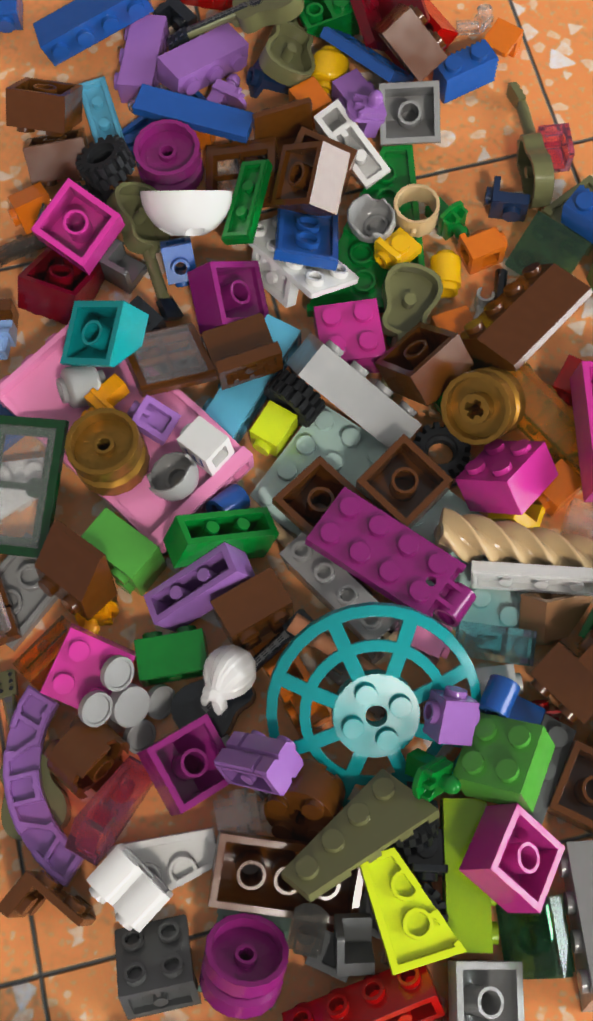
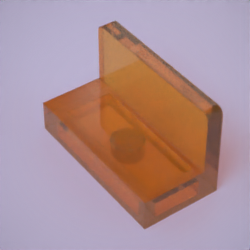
(39, 657)

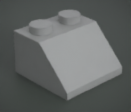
(411, 113)

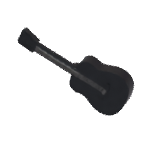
(187, 705)

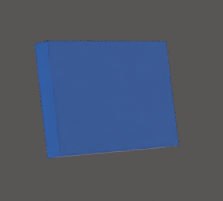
(365, 55)
(306, 239)

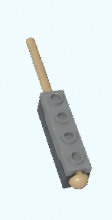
(332, 585)

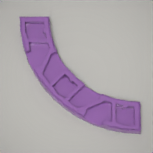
(25, 788)

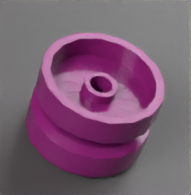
(169, 156)
(243, 965)

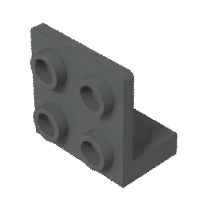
(155, 968)

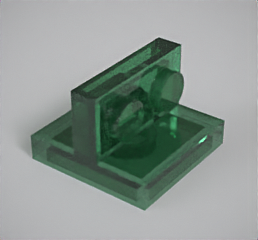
(538, 940)

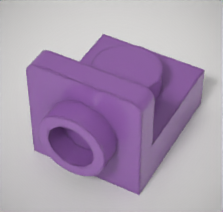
(153, 419)

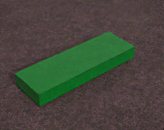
(247, 202)

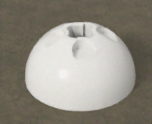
(186, 210)

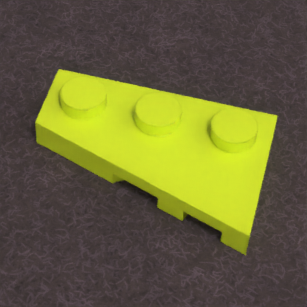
(406, 918)

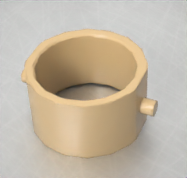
(419, 193)

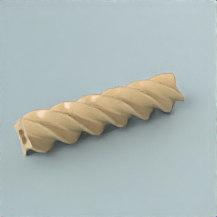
(507, 541)

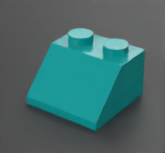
(103, 333)

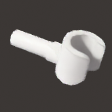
(480, 303)

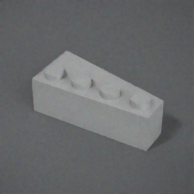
(351, 392)
(577, 870)

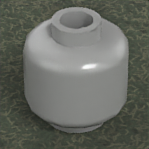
(77, 382)

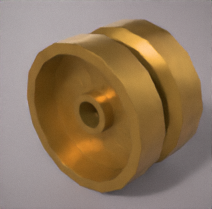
(483, 405)
(107, 451)

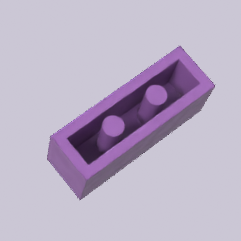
(138, 59)
(203, 60)
(189, 591)

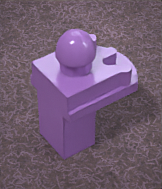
(228, 92)
(367, 112)

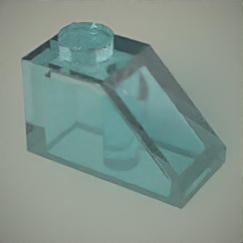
(497, 643)

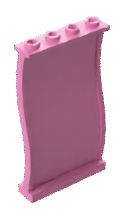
(34, 394)

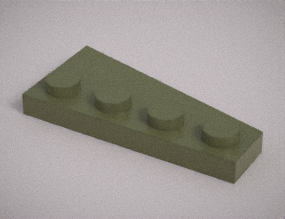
(357, 834)

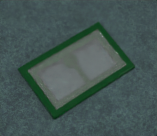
(29, 481)

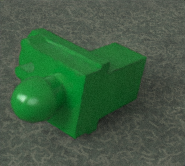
(450, 219)
(431, 775)

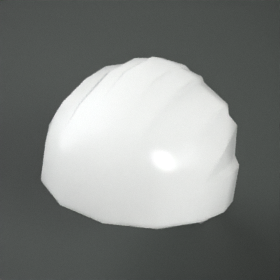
(227, 675)

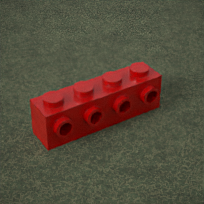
(376, 998)

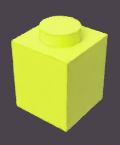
(273, 429)

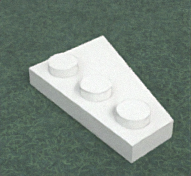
(176, 856)

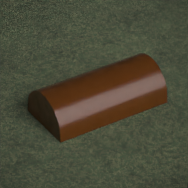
(311, 495)
(250, 879)

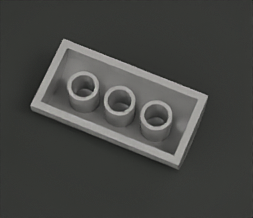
(485, 990)

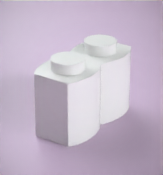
(129, 888)

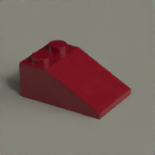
(53, 285)

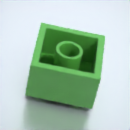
(130, 555)
(505, 761)

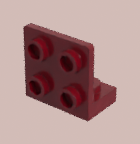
(373, 11)

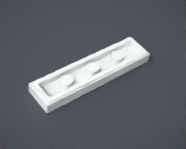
(532, 578)

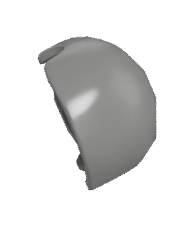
(371, 218)
(174, 476)

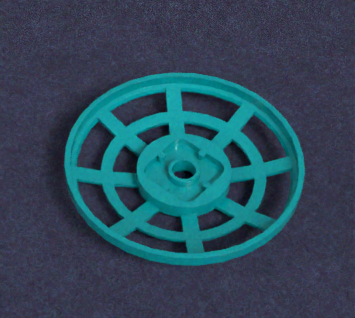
(366, 690)

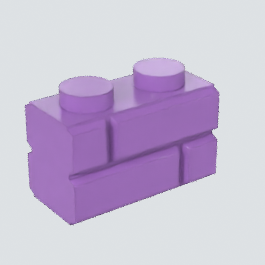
(259, 762)

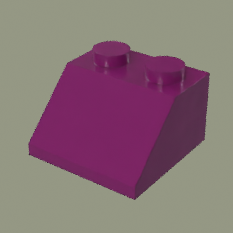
(226, 292)
(184, 765)

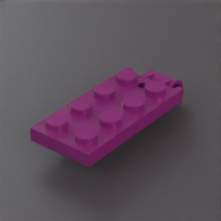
(391, 558)

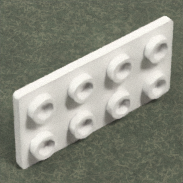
(286, 278)

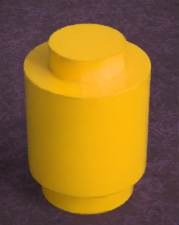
(448, 267)

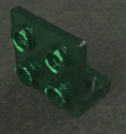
(546, 243)

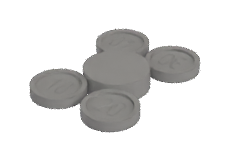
(126, 704)

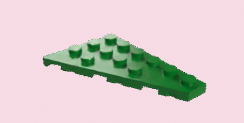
(360, 255)

